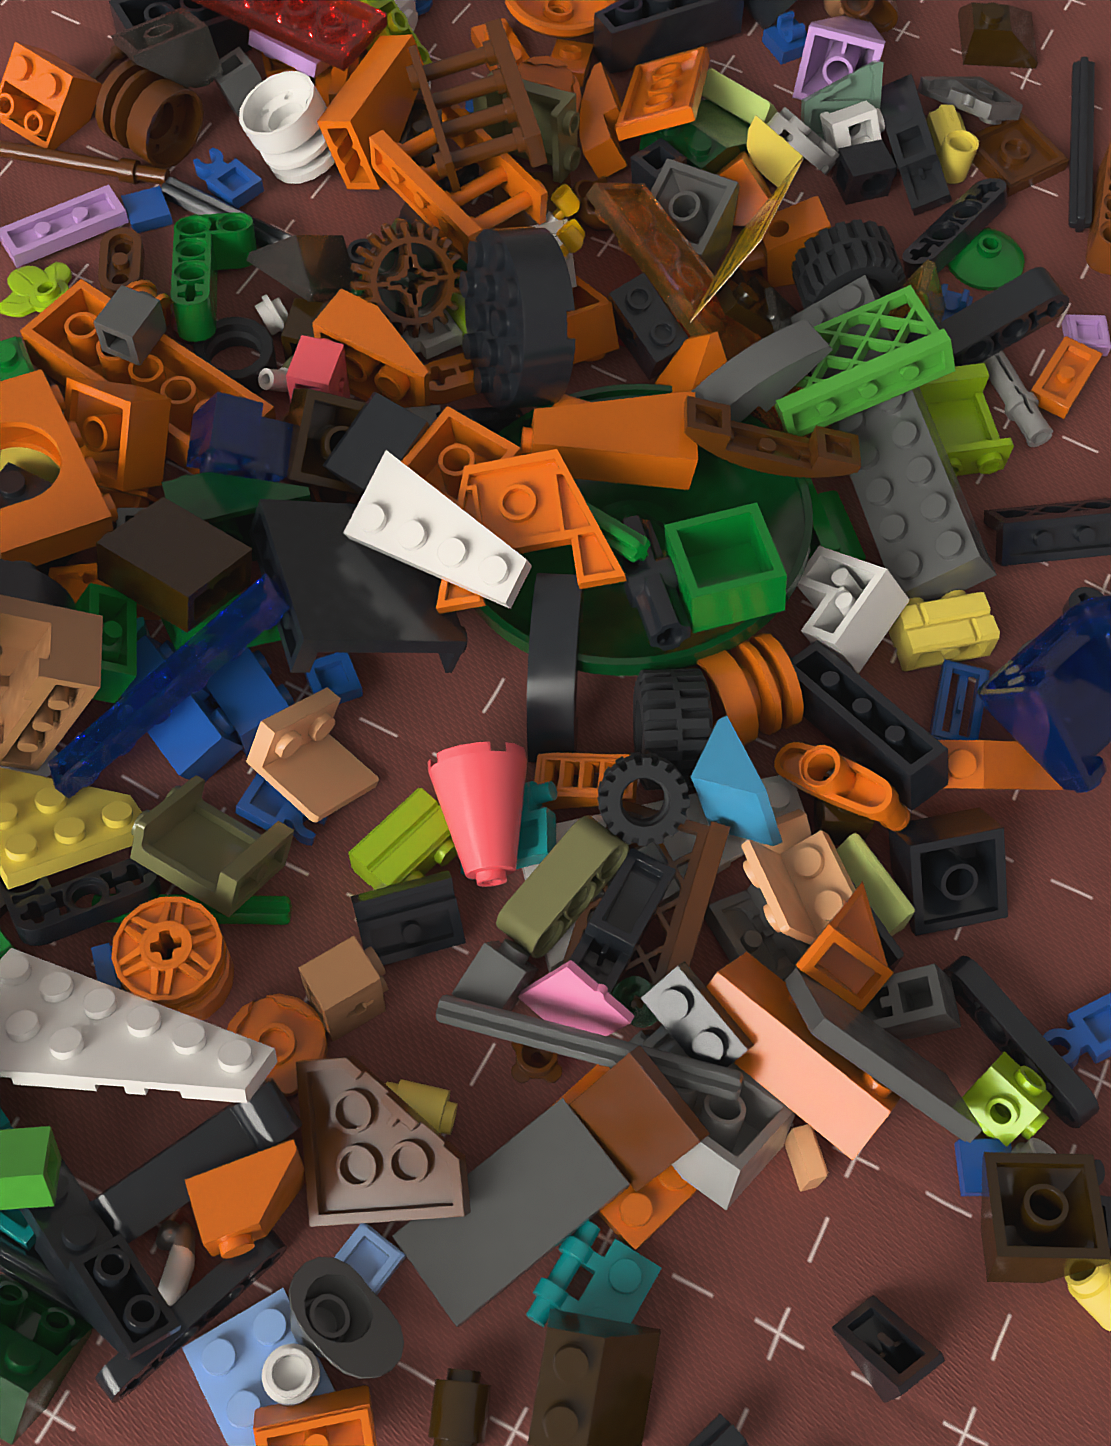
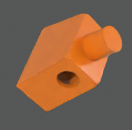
(783, 239)

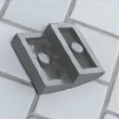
(743, 927)

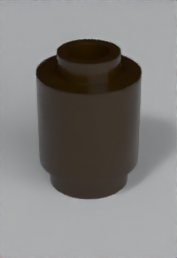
(459, 1409)

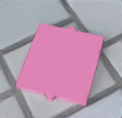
(576, 1000)

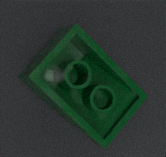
(709, 140)
(228, 500)

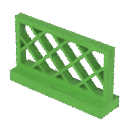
(873, 381)

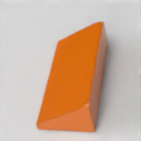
(321, 1420)

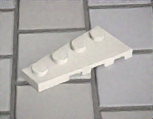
(428, 531)

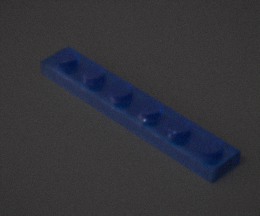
(168, 686)

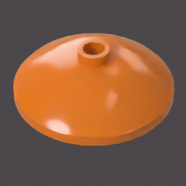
(557, 17)

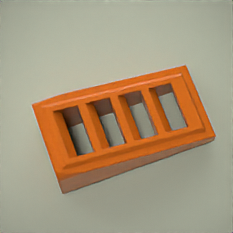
(561, 770)

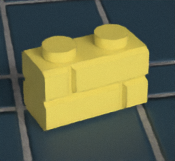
(942, 629)

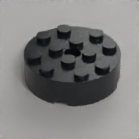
(518, 317)

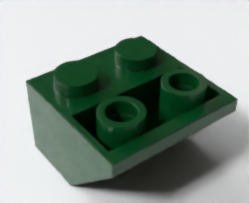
(35, 1354)

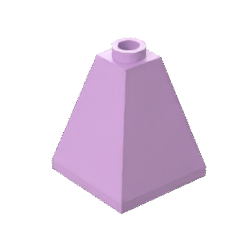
(835, 50)

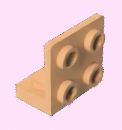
(306, 761)
(800, 885)

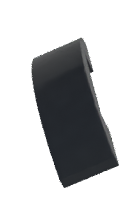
(553, 665)

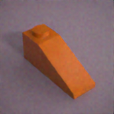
(994, 767)

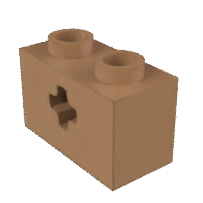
(345, 986)

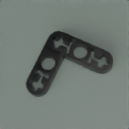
(46, 901)

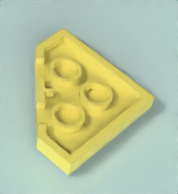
(51, 833)

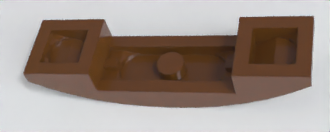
(770, 451)

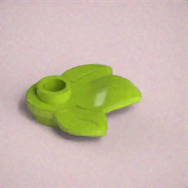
(35, 289)

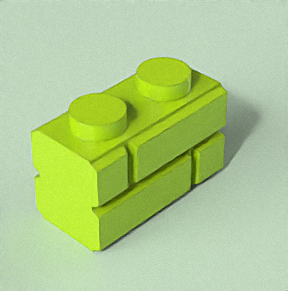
(404, 843)

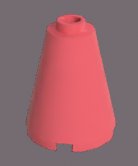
(482, 806)

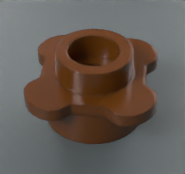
(527, 1069)

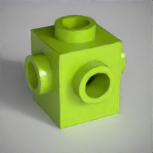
(1008, 1100)

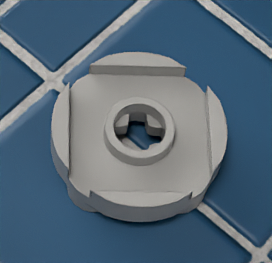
(810, 147)

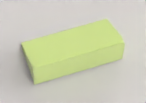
(736, 98)
(882, 891)

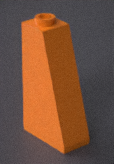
(370, 101)
(619, 440)

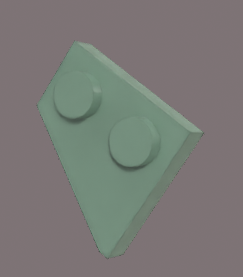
(856, 87)

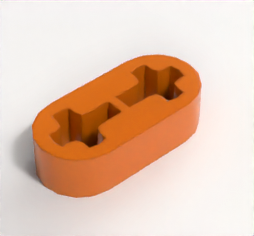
(455, 375)

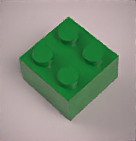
(726, 567)

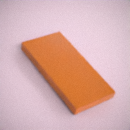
(663, 93)

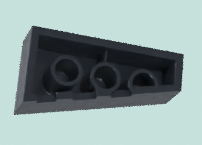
(652, 29)

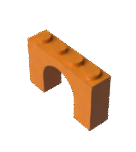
(72, 510)

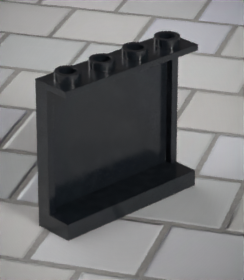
(346, 592)

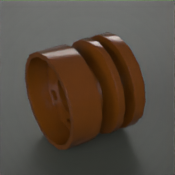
(149, 114)

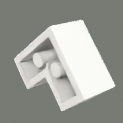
(852, 604)

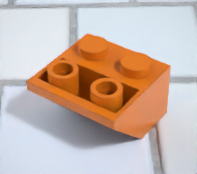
(45, 96)

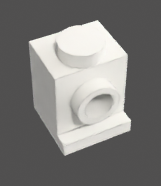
(868, 125)

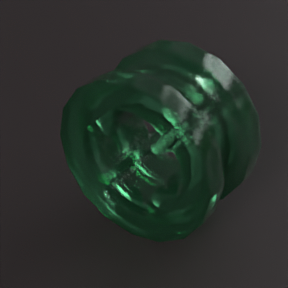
(625, 993)

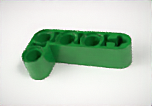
(199, 250)

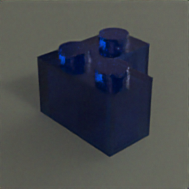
(236, 441)

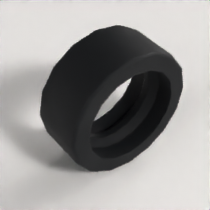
(240, 332)

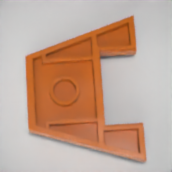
(531, 508)

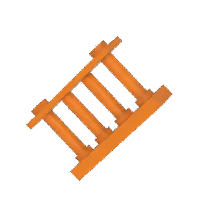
(441, 208)

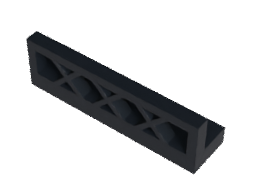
(1051, 531)

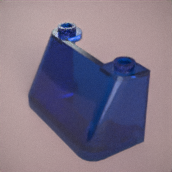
(1059, 695)

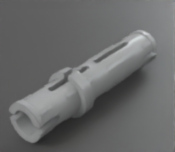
(1019, 403)

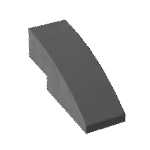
(765, 370)

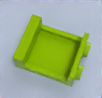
(966, 421)

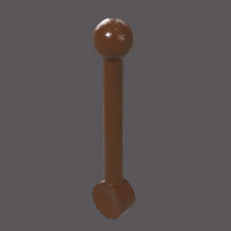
(116, 54)

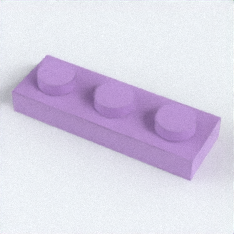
(62, 226)

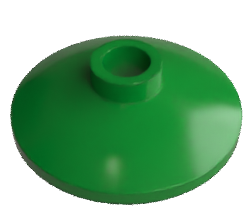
(988, 261)

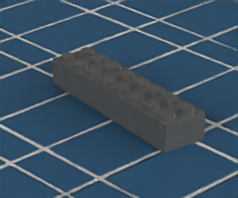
(906, 476)

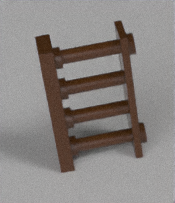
(514, 107)

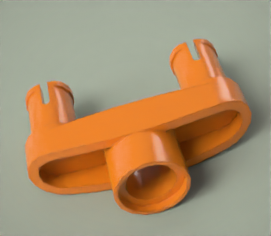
(849, 786)

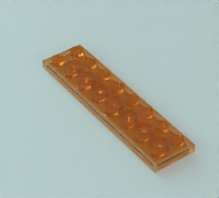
(673, 269)

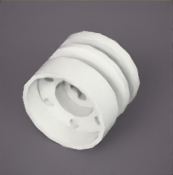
(283, 125)

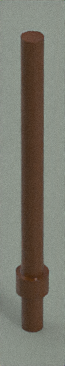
(126, 169)

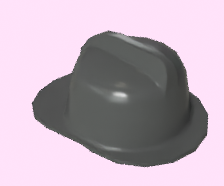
(343, 1319)

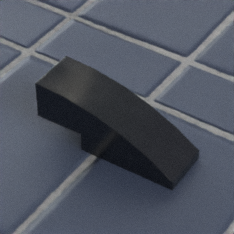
(622, 918)

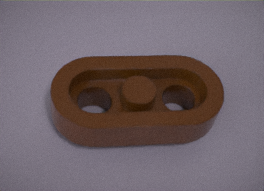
(120, 259)

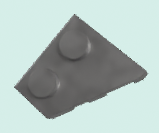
(972, 96)

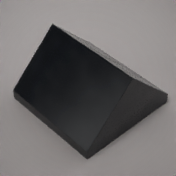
(376, 428)

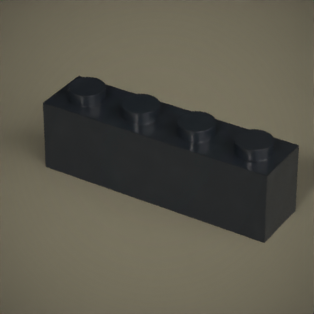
(870, 726)

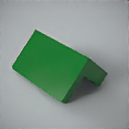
(832, 525)

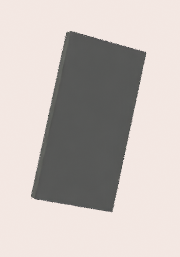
(881, 1055)
(521, 1209)

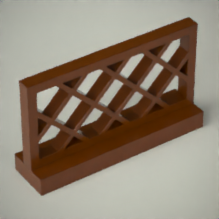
(688, 907)

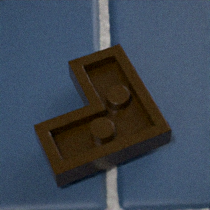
(745, 301)

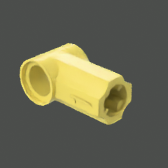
(952, 142)

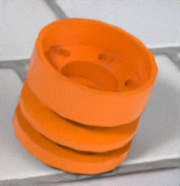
(754, 687)
(201, 965)

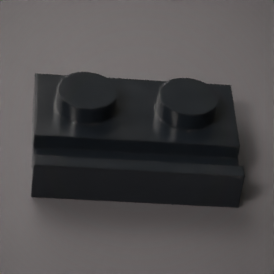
(409, 918)

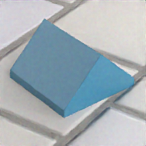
(732, 788)

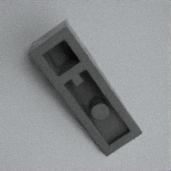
(915, 1003)

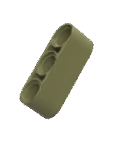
(562, 886)

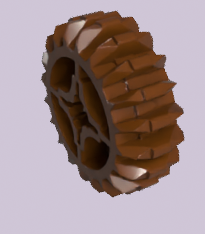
(407, 261)

